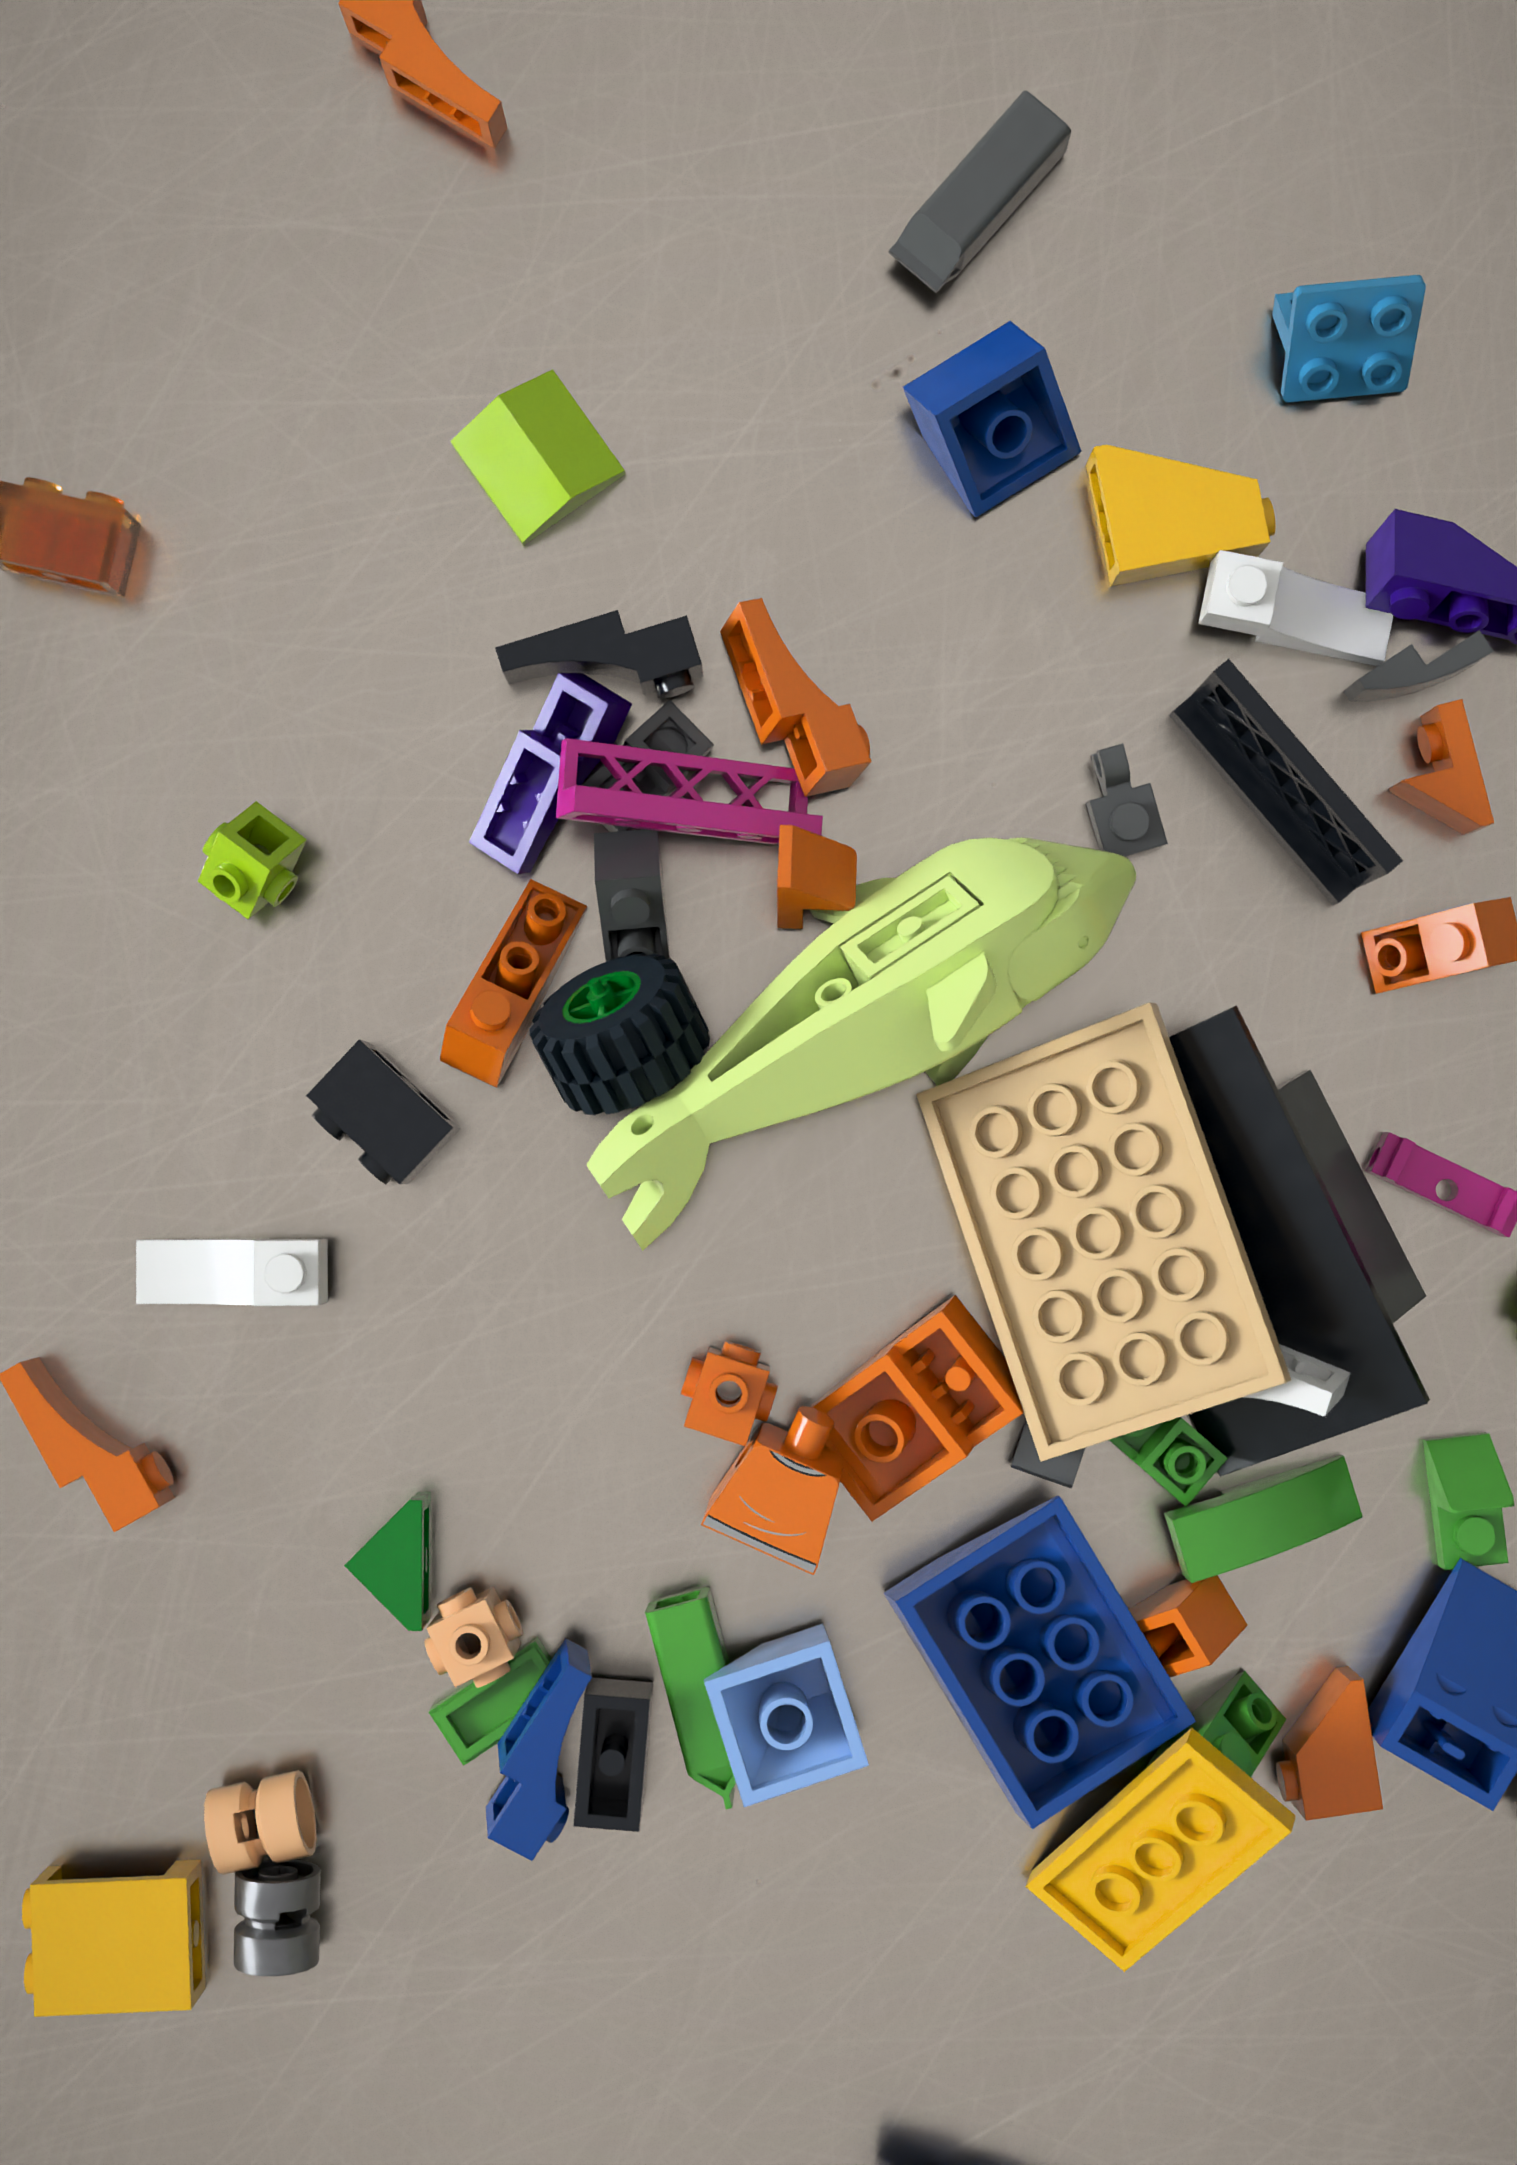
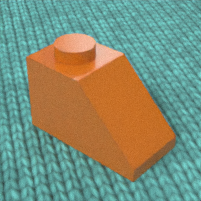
(1189, 1623)
(1332, 1753)

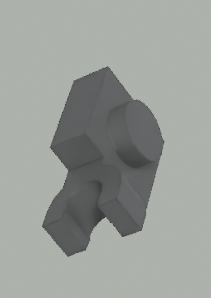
(1125, 816)

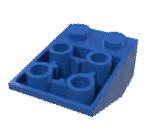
(1456, 1689)

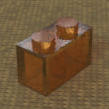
(66, 537)

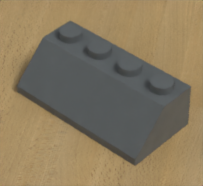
(1352, 1195)

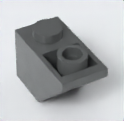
(630, 893)

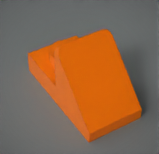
(1456, 787)
(812, 875)

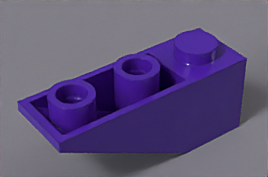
(1440, 576)

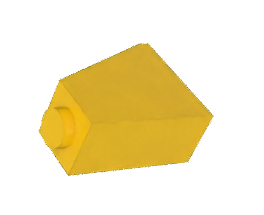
(1172, 514)

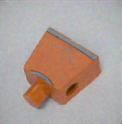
(781, 1491)

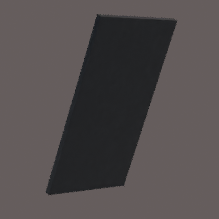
(1297, 1250)

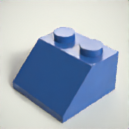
(994, 417)

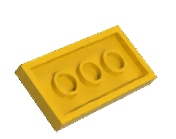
(1160, 1850)

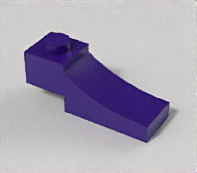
(525, 794)

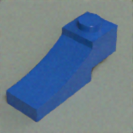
(531, 1798)

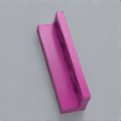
(672, 812)

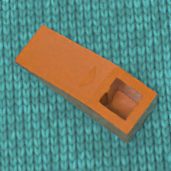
(511, 984)

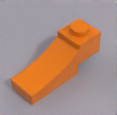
(421, 68)
(788, 706)
(121, 1478)

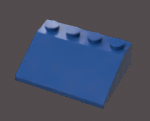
(1040, 1660)

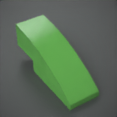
(1262, 1518)

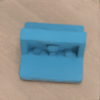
(1348, 337)

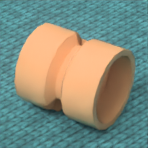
(282, 1818)

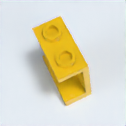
(115, 1942)

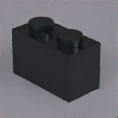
(381, 1114)
(613, 1754)

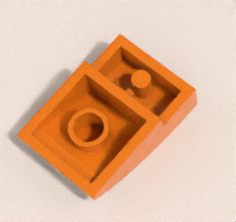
(918, 1407)

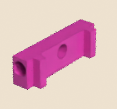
(1419, 1172)

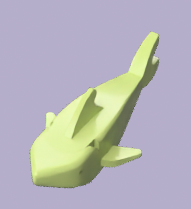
(873, 1001)

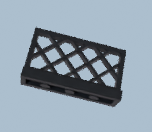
(1284, 784)

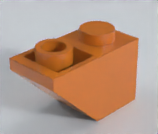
(1442, 944)

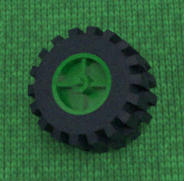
(620, 1034)

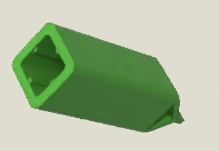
(687, 1652)

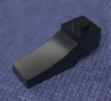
(656, 657)

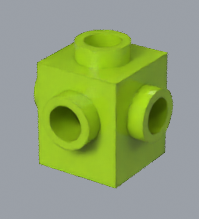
(252, 860)

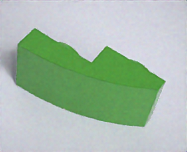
(1173, 1456)

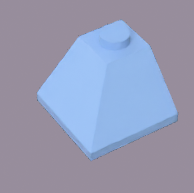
(785, 1716)

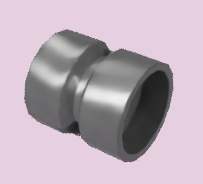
(277, 1923)

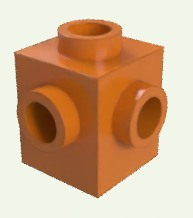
(722, 1416)

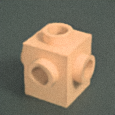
(489, 1620)

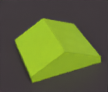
(536, 455)

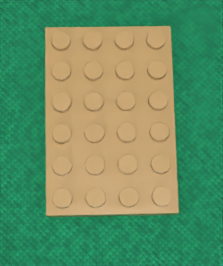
(1102, 1234)

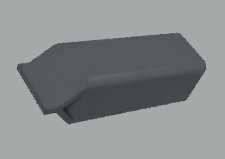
(982, 191)

